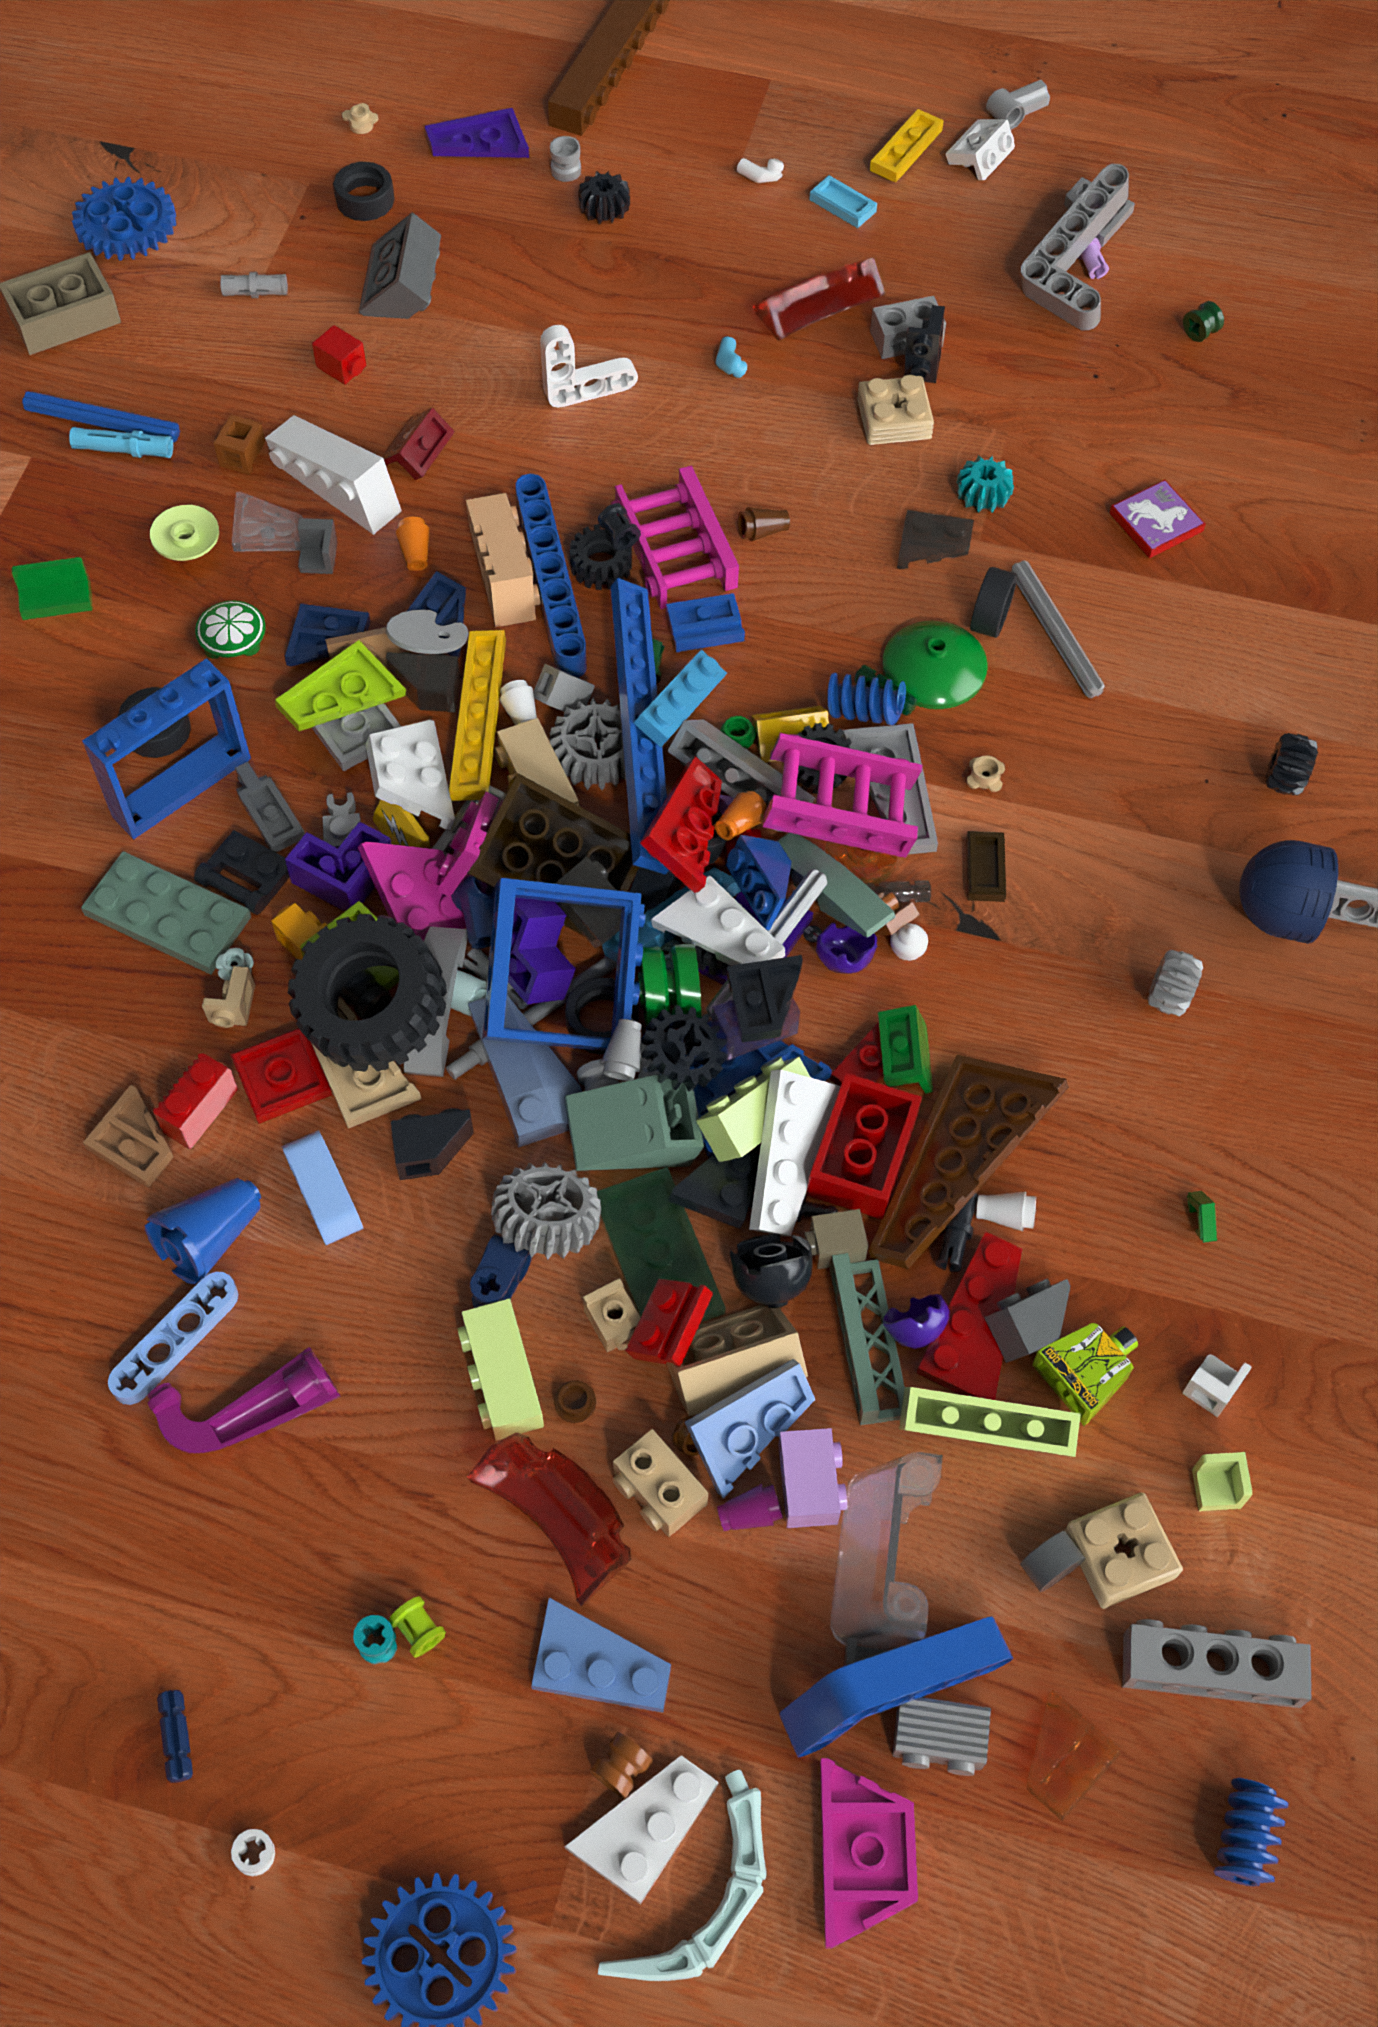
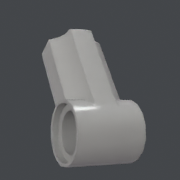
(1018, 103)

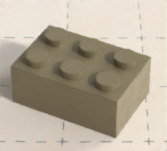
(60, 303)

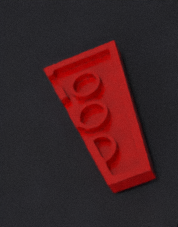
(685, 826)

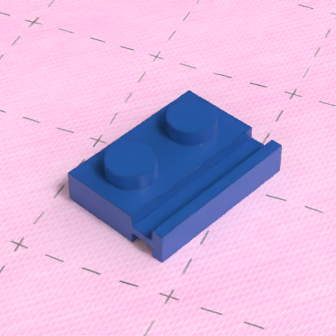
(705, 622)

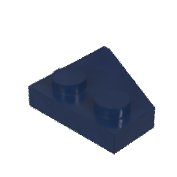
(445, 599)
(317, 624)

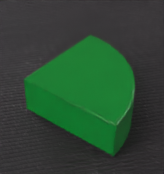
(1206, 1215)

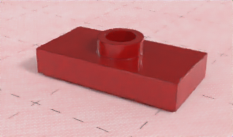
(863, 1060)

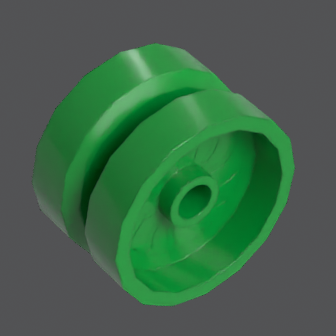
(671, 986)

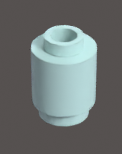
(467, 990)

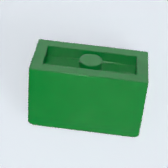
(52, 588)
(905, 1048)

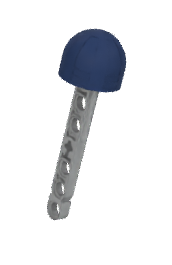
(1295, 889)

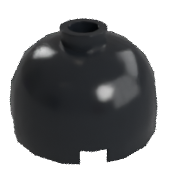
(772, 1269)

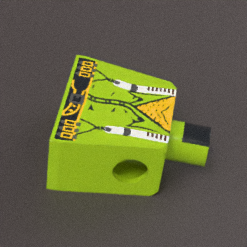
(1087, 1367)

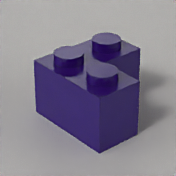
(333, 872)
(536, 964)

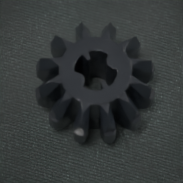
(604, 197)
(1291, 764)

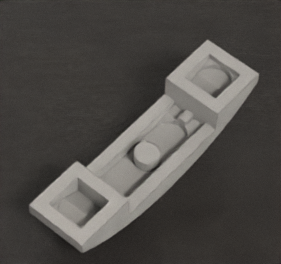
(449, 949)

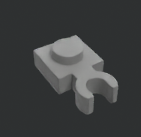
(341, 821)

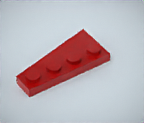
(966, 1352)

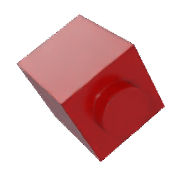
(339, 354)

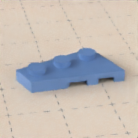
(744, 1423)
(596, 1664)

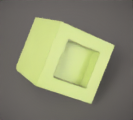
(1222, 1481)

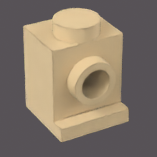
(606, 1302)

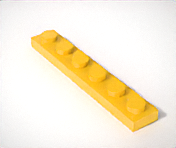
(477, 715)

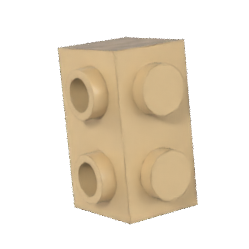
(659, 1484)

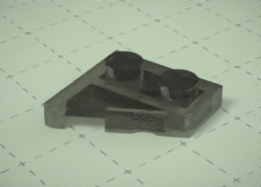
(933, 538)

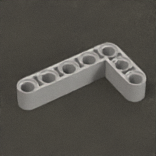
(1069, 246)

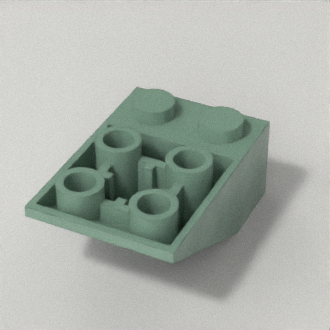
(634, 1126)

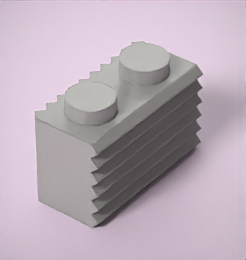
(942, 1734)

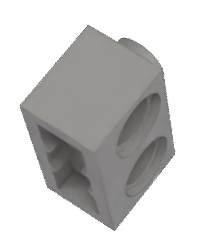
(892, 321)

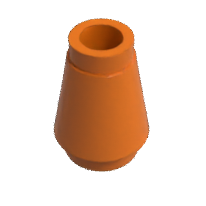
(414, 542)
(742, 814)

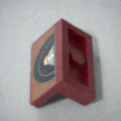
(419, 443)

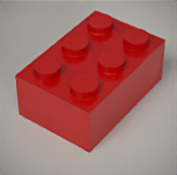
(863, 1146)

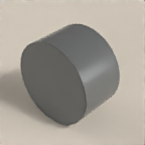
(1052, 1561)

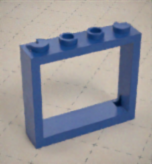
(189, 775)
(629, 956)

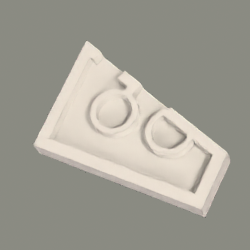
(719, 926)

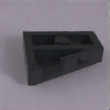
(719, 1189)

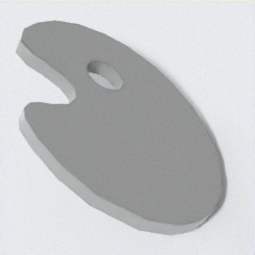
(420, 634)

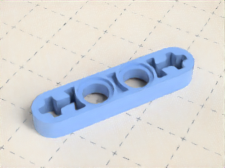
(168, 1333)

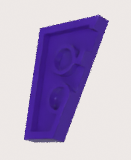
(479, 136)

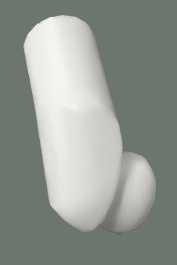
(761, 174)

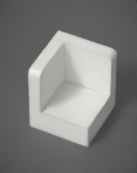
(1215, 1384)

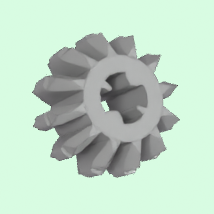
(1175, 982)

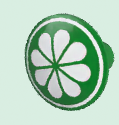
(230, 630)

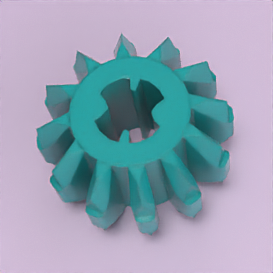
(985, 484)

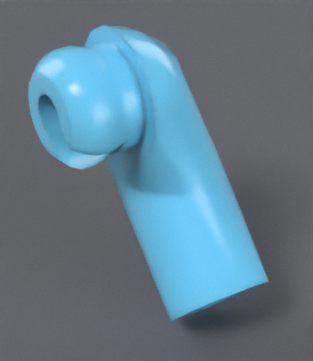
(728, 360)

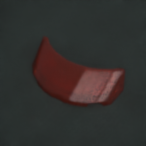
(819, 297)
(562, 1504)

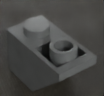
(1029, 1322)

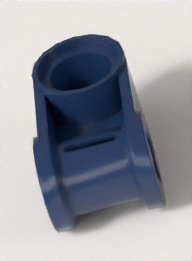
(498, 1271)

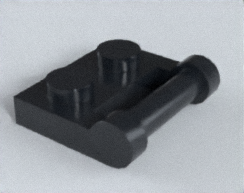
(248, 862)

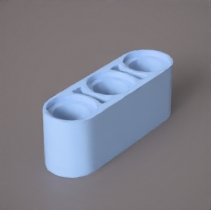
(322, 1187)

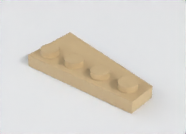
(368, 1093)

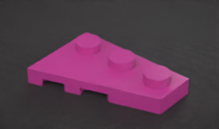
(466, 843)

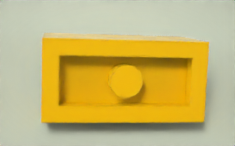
(789, 722)

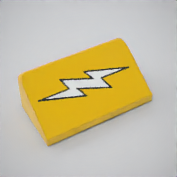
(399, 826)

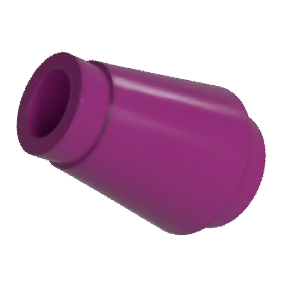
(751, 1509)

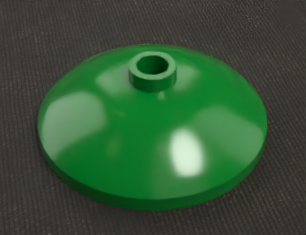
(933, 676)

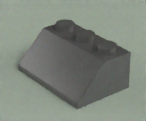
(401, 270)

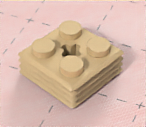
(895, 410)
(1112, 1574)

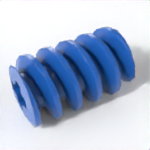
(865, 701)
(1250, 1833)

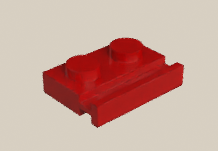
(669, 1322)

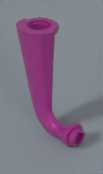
(277, 1399)

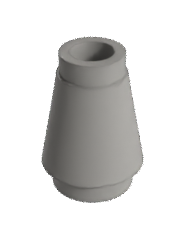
(623, 1052)

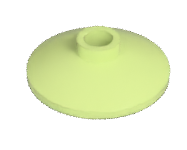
(184, 532)

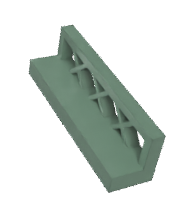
(855, 1339)

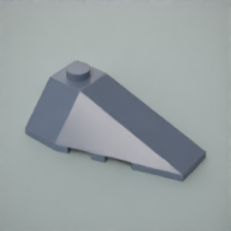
(527, 1078)

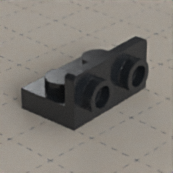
(925, 346)

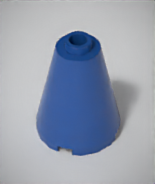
(202, 1227)

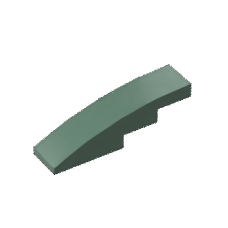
(845, 894)

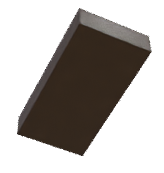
(986, 866)

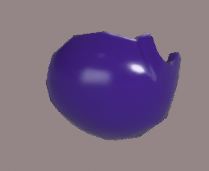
(845, 949)
(920, 1324)

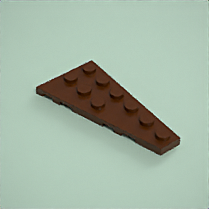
(967, 1136)

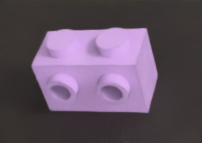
(810, 1478)

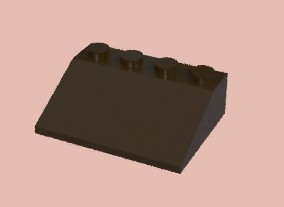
(544, 836)

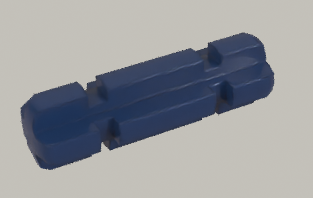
(174, 1736)

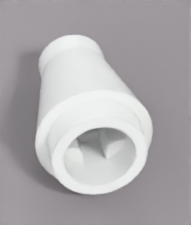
(518, 701)
(1008, 1209)

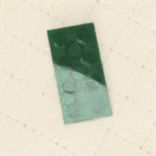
(654, 1239)

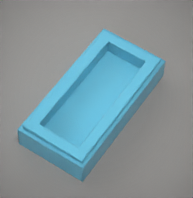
(843, 201)

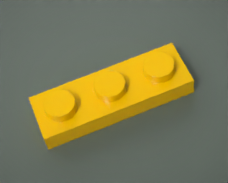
(906, 145)

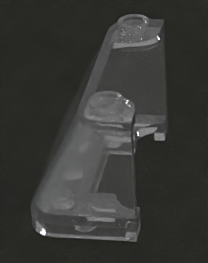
(865, 1595)

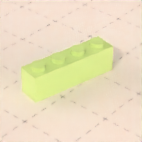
(989, 1421)

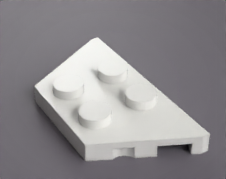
(410, 770)

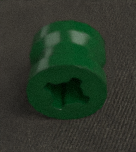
(1203, 321)

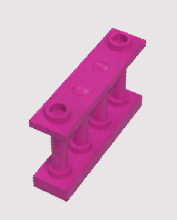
(699, 516)
(834, 824)

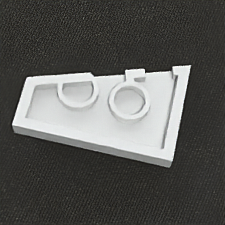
(646, 1828)

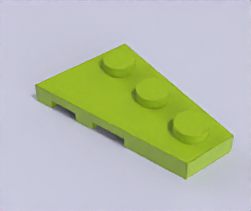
(339, 688)

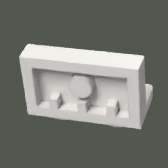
(983, 146)

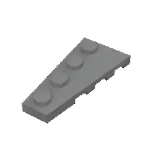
(899, 742)

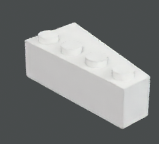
(336, 471)

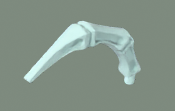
(741, 1894)

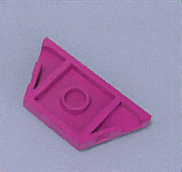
(409, 885)
(864, 1853)

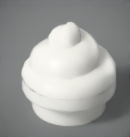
(909, 942)

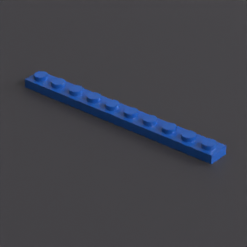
(636, 692)

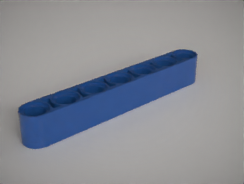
(551, 575)

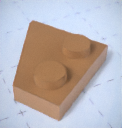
(130, 1139)

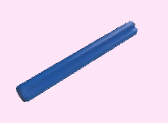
(98, 415)

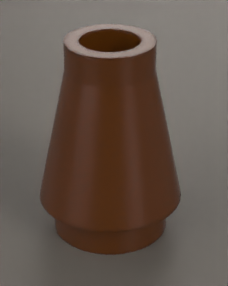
(759, 522)

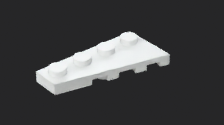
(791, 1137)

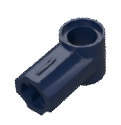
(477, 904)

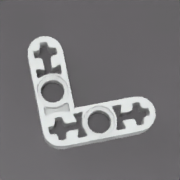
(568, 376)

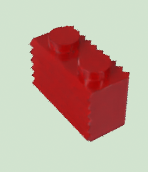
(195, 1100)

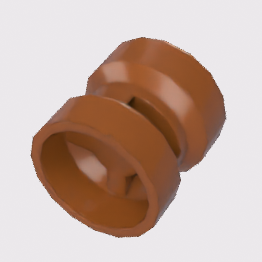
(624, 1761)

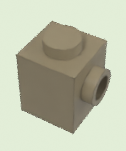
(837, 1235)

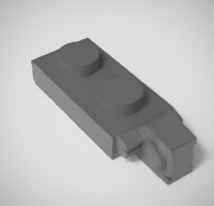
(268, 809)

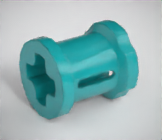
(376, 1626)

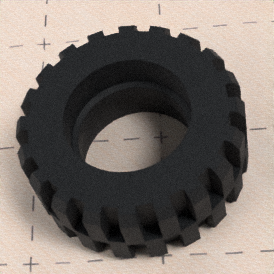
(335, 960)

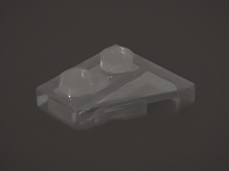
(263, 526)

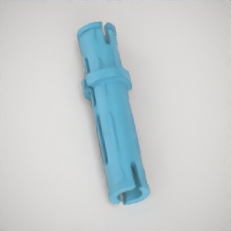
(131, 443)

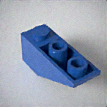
(762, 875)

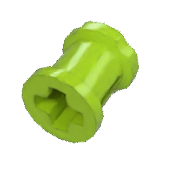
(417, 1626)

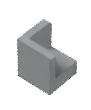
(561, 689)

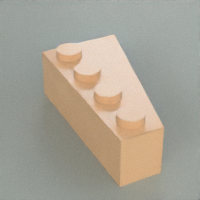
(503, 559)

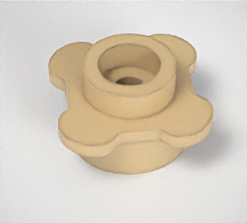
(360, 118)
(986, 765)

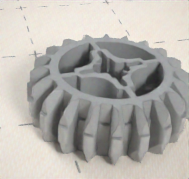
(576, 746)
(546, 1210)

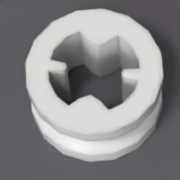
(240, 1847)

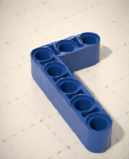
(891, 1680)

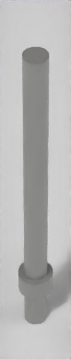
(533, 1015)

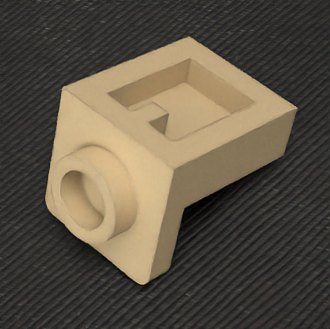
(236, 1000)

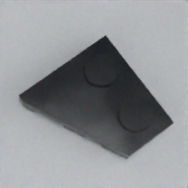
(763, 995)

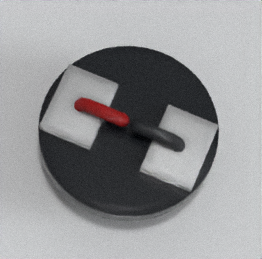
(811, 933)

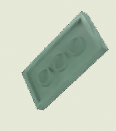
(166, 912)

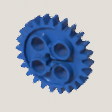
(124, 218)
(469, 1921)

